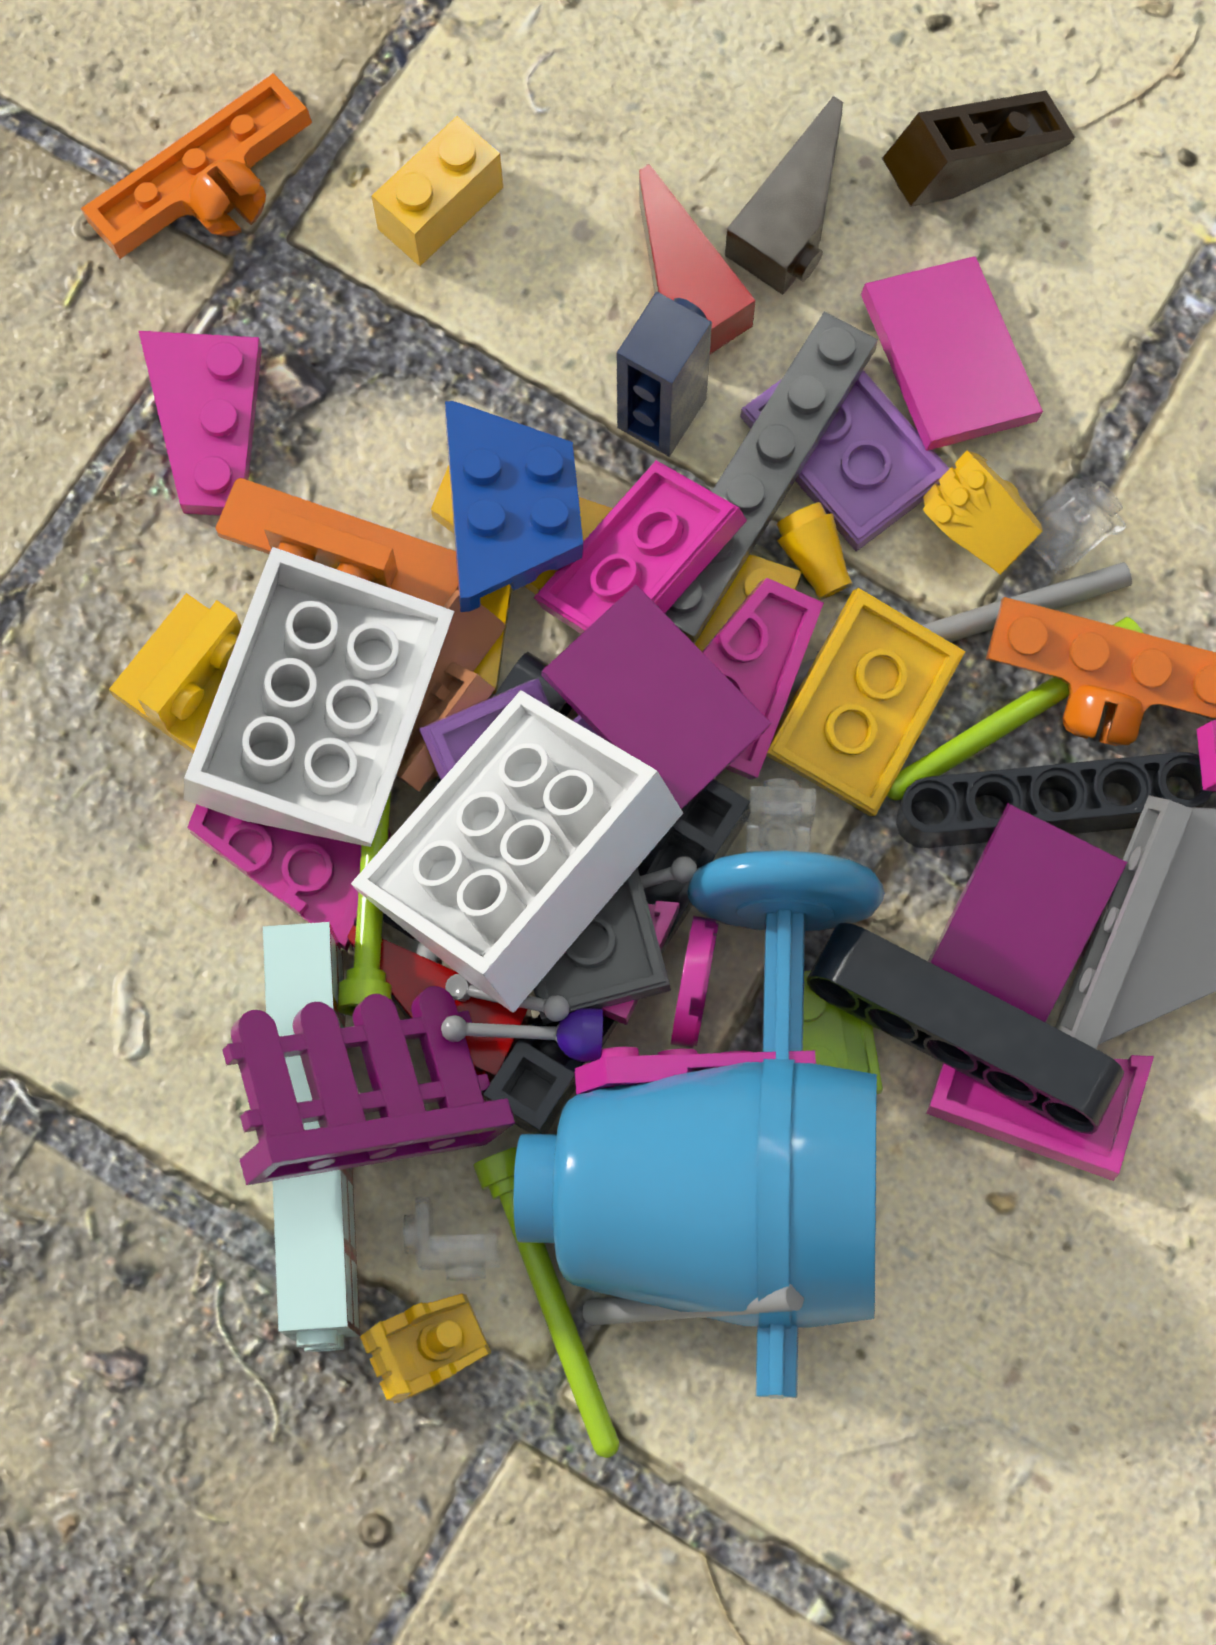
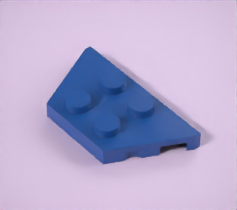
(509, 502)

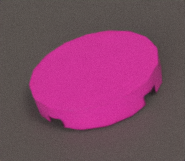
(694, 982)

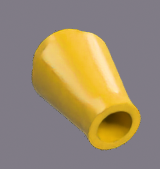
(815, 549)

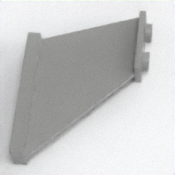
(1156, 930)

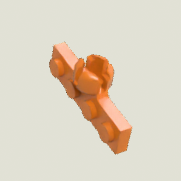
(202, 171)
(1104, 668)

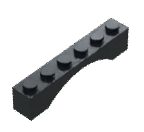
(537, 1072)

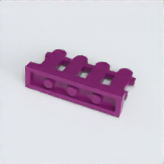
(344, 1134)

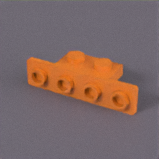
(271, 518)

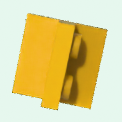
(180, 669)

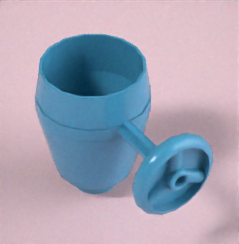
(731, 1172)

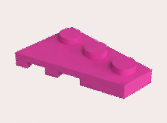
(205, 410)
(762, 654)
(296, 868)

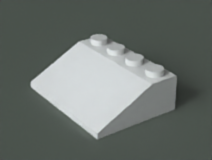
(316, 702)
(519, 848)

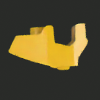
(982, 512)
(424, 1346)

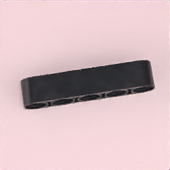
(1020, 787)
(966, 1028)

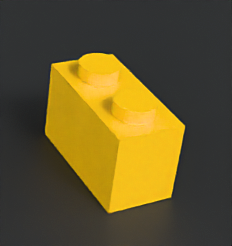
(438, 191)

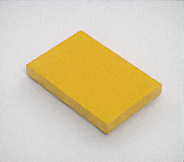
(864, 702)

